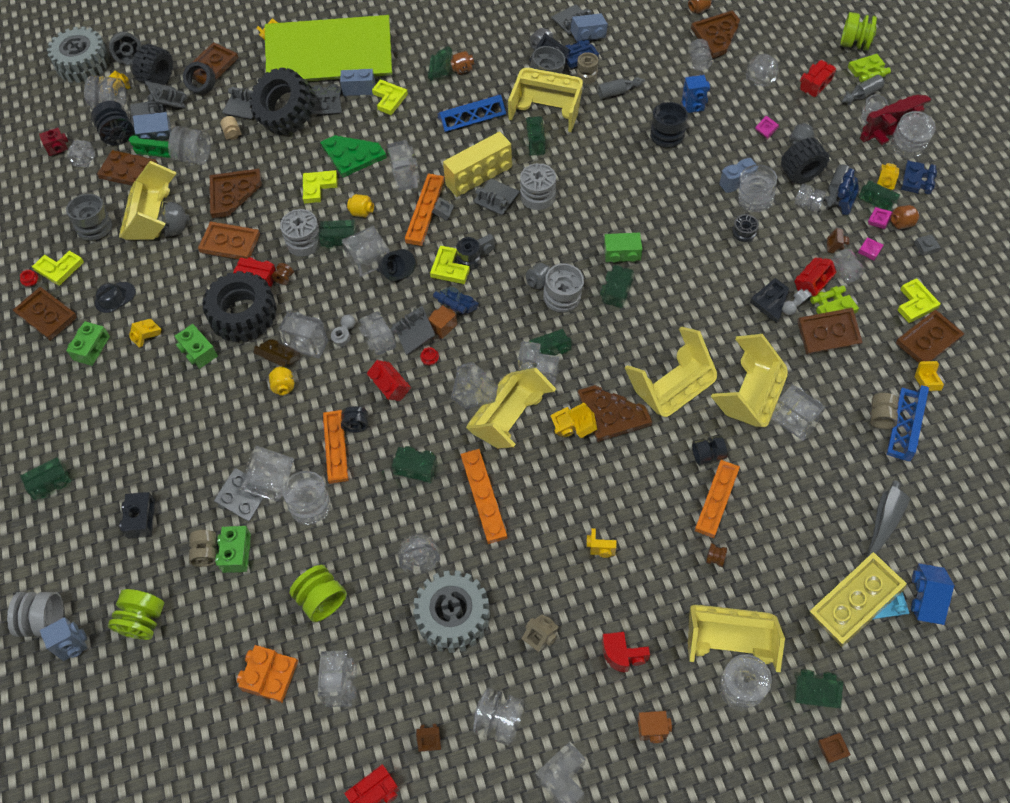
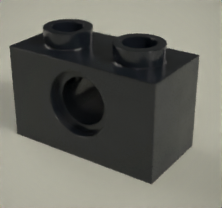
(142, 524)

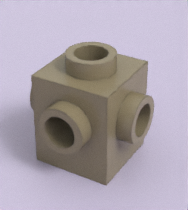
(540, 632)

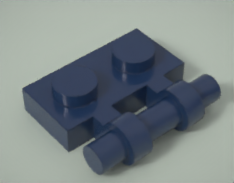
(578, 49)
(913, 176)
(848, 191)
(456, 300)

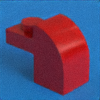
(619, 656)

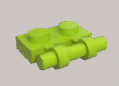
(868, 67)
(839, 301)

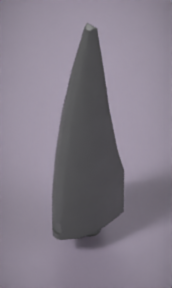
(888, 515)

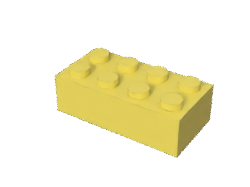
(477, 164)
(858, 599)

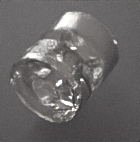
(700, 54)
(872, 104)
(811, 198)
(848, 266)

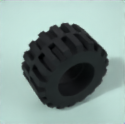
(152, 65)
(805, 160)

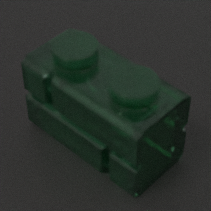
(535, 135)
(333, 232)
(617, 286)
(414, 464)
(45, 478)

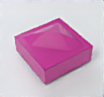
(767, 127)
(880, 218)
(870, 248)

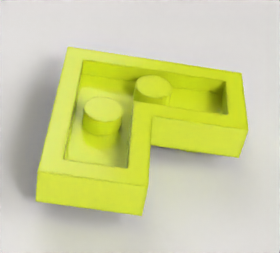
(391, 96)
(315, 182)
(446, 269)
(60, 270)
(920, 301)

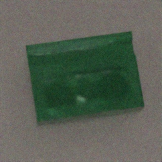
(440, 63)

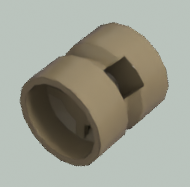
(587, 67)
(884, 411)
(202, 548)

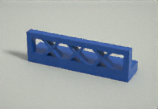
(469, 107)
(915, 423)

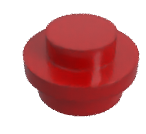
(28, 278)
(429, 356)

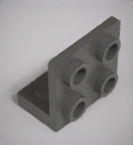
(327, 99)

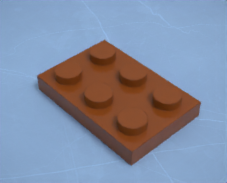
(229, 240)

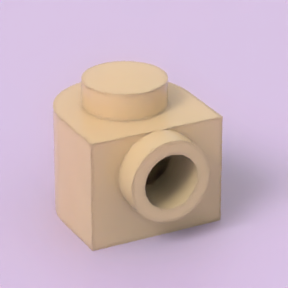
(230, 128)

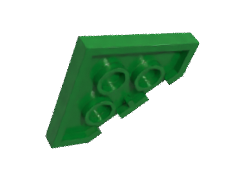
(352, 154)

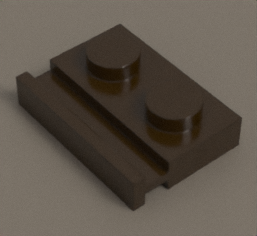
(277, 353)

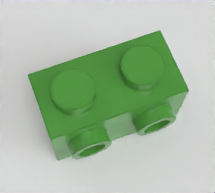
(622, 247)
(88, 343)
(195, 346)
(233, 549)

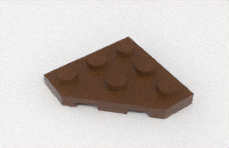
(717, 31)
(232, 190)
(613, 413)

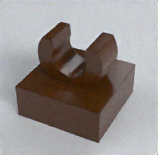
(836, 241)
(428, 738)
(833, 748)

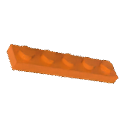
(423, 211)
(483, 496)

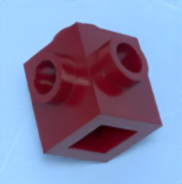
(54, 141)

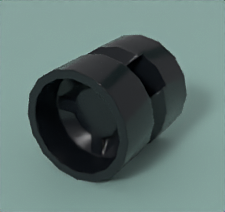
(469, 252)
(709, 449)

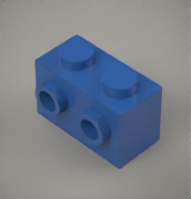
(695, 93)

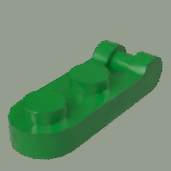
(149, 147)

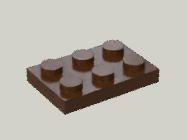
(217, 58)
(123, 167)
(45, 313)
(829, 331)
(930, 337)

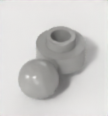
(791, 306)
(347, 322)

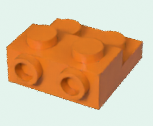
(267, 673)

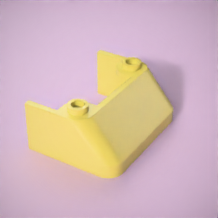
(546, 89)
(144, 203)
(682, 383)
(761, 385)
(513, 395)
(735, 631)

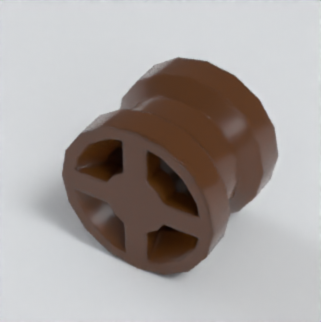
(282, 274)
(716, 555)

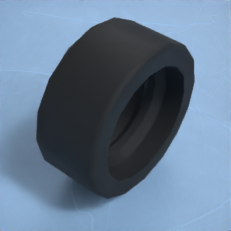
(188, 74)

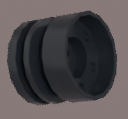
(112, 123)
(668, 124)

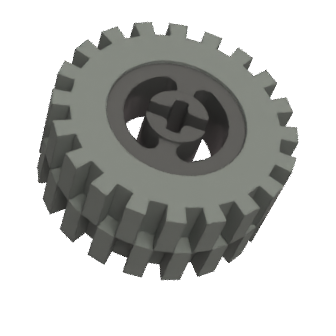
(78, 54)
(456, 631)

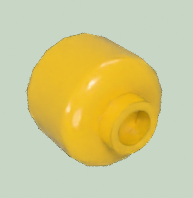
(360, 205)
(281, 381)

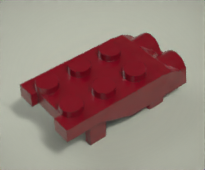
(885, 120)

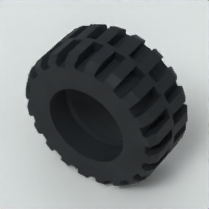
(268, 92)
(233, 289)

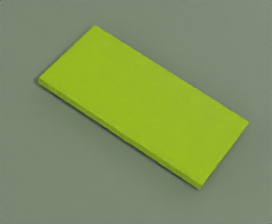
(327, 46)

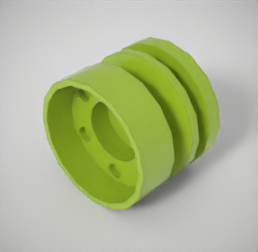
(858, 31)
(318, 593)
(137, 610)

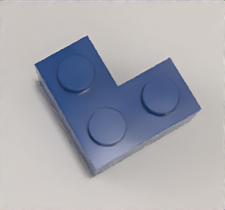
(933, 593)

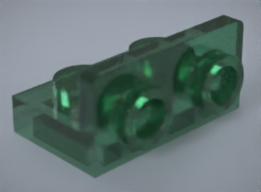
(879, 196)
(554, 343)
(818, 689)

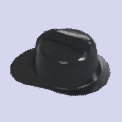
(397, 265)
(112, 296)

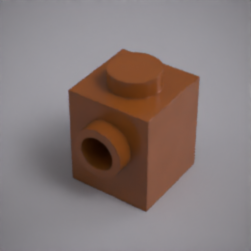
(443, 321)
(654, 726)

